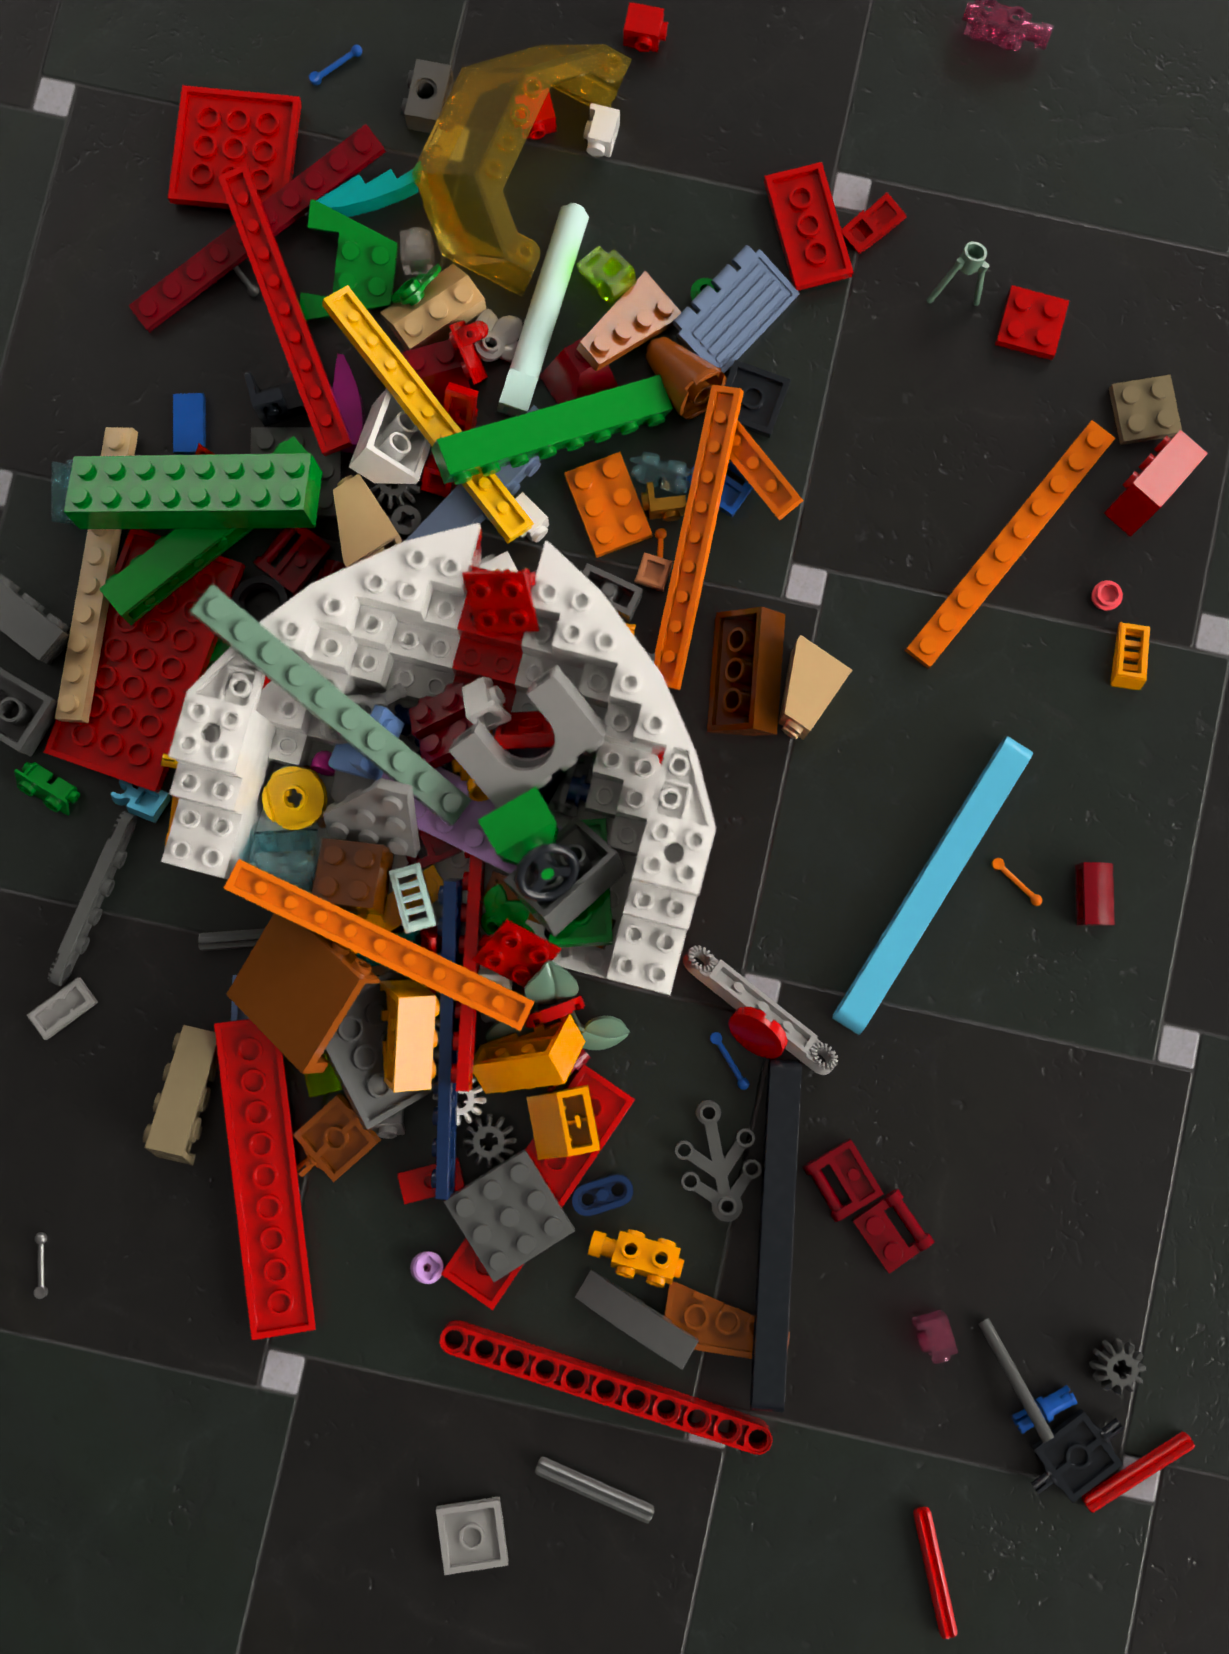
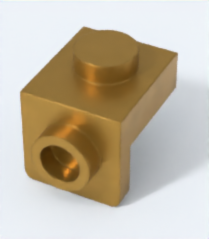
(667, 508)

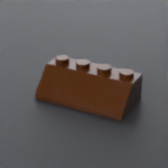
(746, 672)

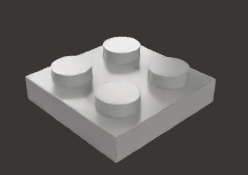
(472, 1535)

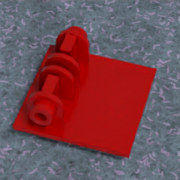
(463, 339)
(502, 600)
(515, 952)

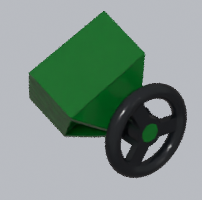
(526, 836)

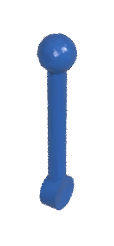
(316, 78)
(716, 1038)

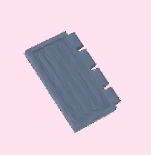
(739, 310)

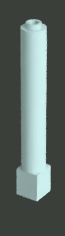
(543, 310)

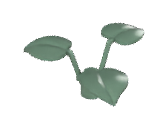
(556, 984)

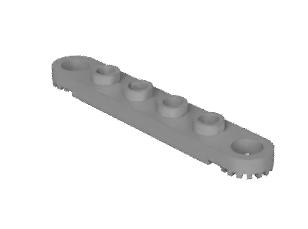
(741, 993)

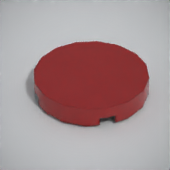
(554, 1011)
(757, 1032)

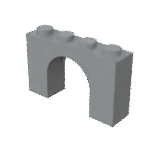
(509, 776)

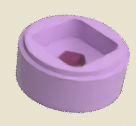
(426, 1267)

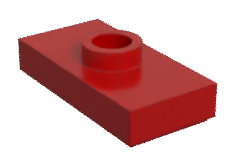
(416, 1182)

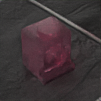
(935, 1336)

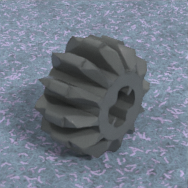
(391, 496)
(480, 1134)
(1123, 1377)

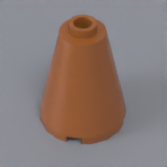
(684, 375)

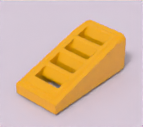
(1130, 675)

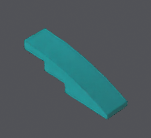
(358, 198)

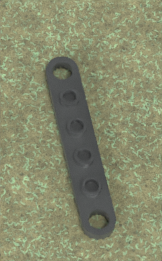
(88, 909)

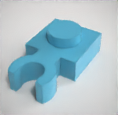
(141, 801)

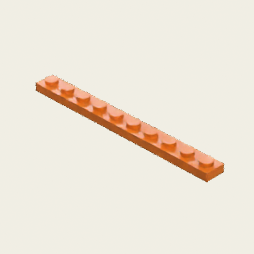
(697, 533)
(1009, 544)
(379, 944)

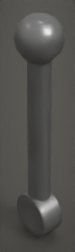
(41, 1291)

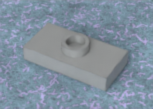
(62, 1008)

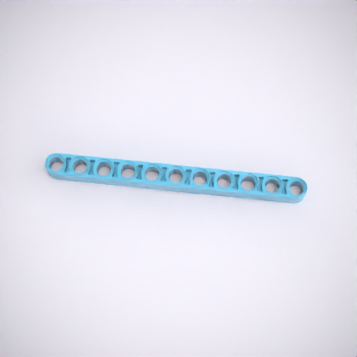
(932, 885)

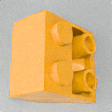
(563, 1123)

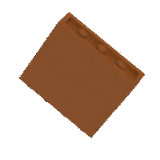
(299, 990)

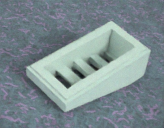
(418, 924)

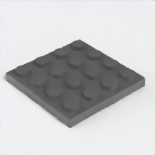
(358, 1057)

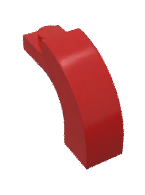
(461, 406)

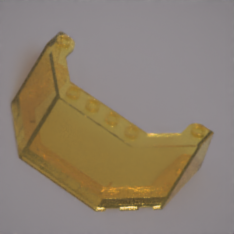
(479, 144)

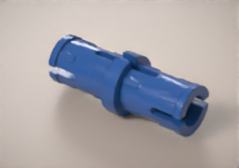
(1048, 1406)

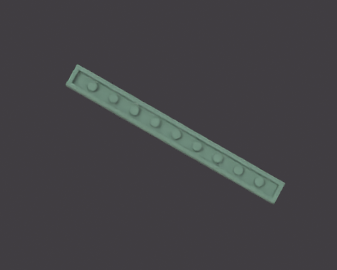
(328, 704)

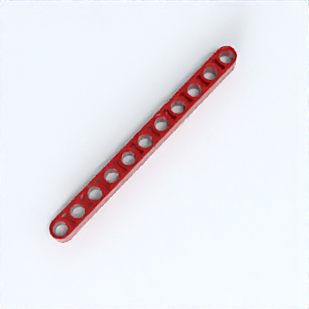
(617, 1397)

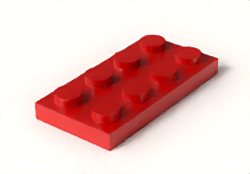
(808, 226)

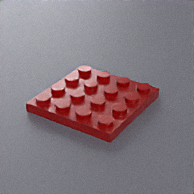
(225, 131)

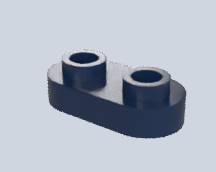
(603, 1196)

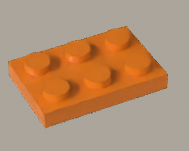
(608, 504)

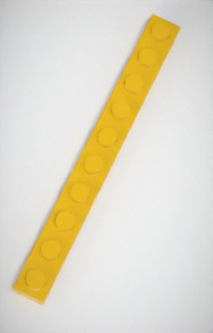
(420, 405)

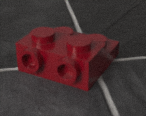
(438, 722)

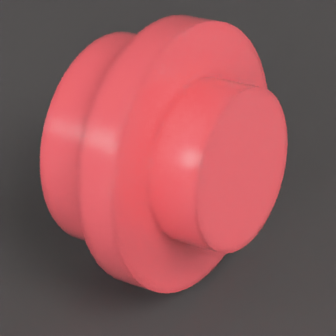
(1106, 595)

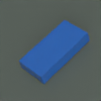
(188, 422)

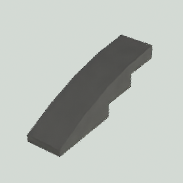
(637, 1319)

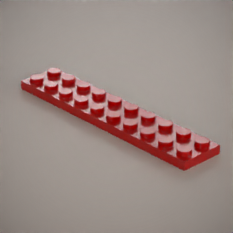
(264, 1181)

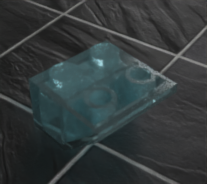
(288, 855)

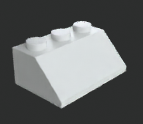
(390, 445)

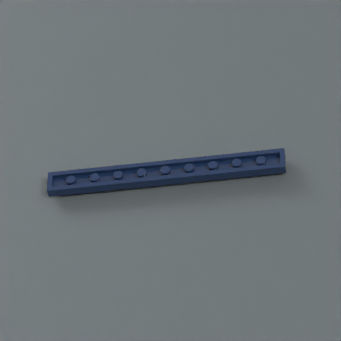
(445, 1115)

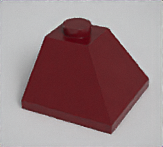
(573, 377)

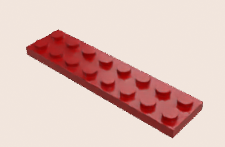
(561, 1176)

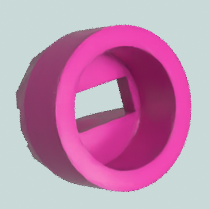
(320, 763)

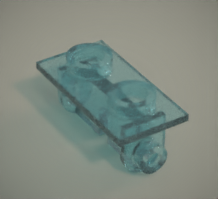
(673, 474)
(59, 487)

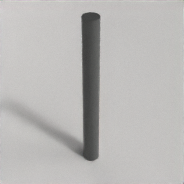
(1016, 1380)

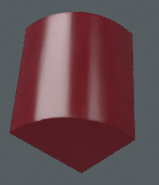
(1094, 894)

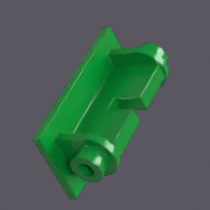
(35, 782)

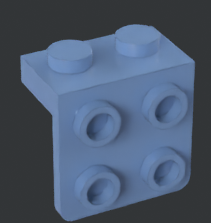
(350, 761)

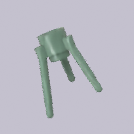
(969, 262)

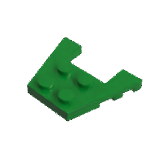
(363, 261)

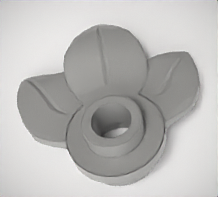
(502, 335)

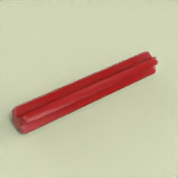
(1138, 1472)
(935, 1572)

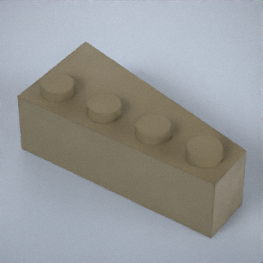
(183, 1096)

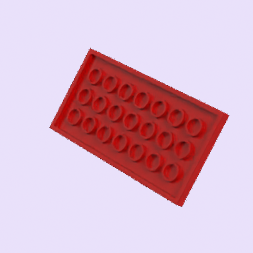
(144, 678)

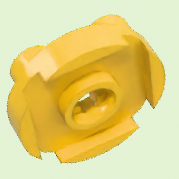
(280, 787)

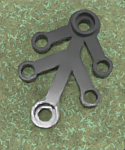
(719, 1166)

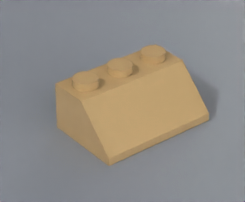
(446, 301)

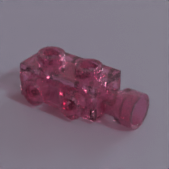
(1001, 28)

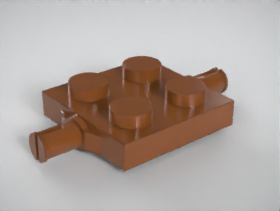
(334, 1139)

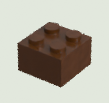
(353, 875)

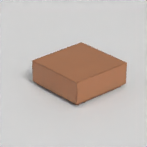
(653, 572)

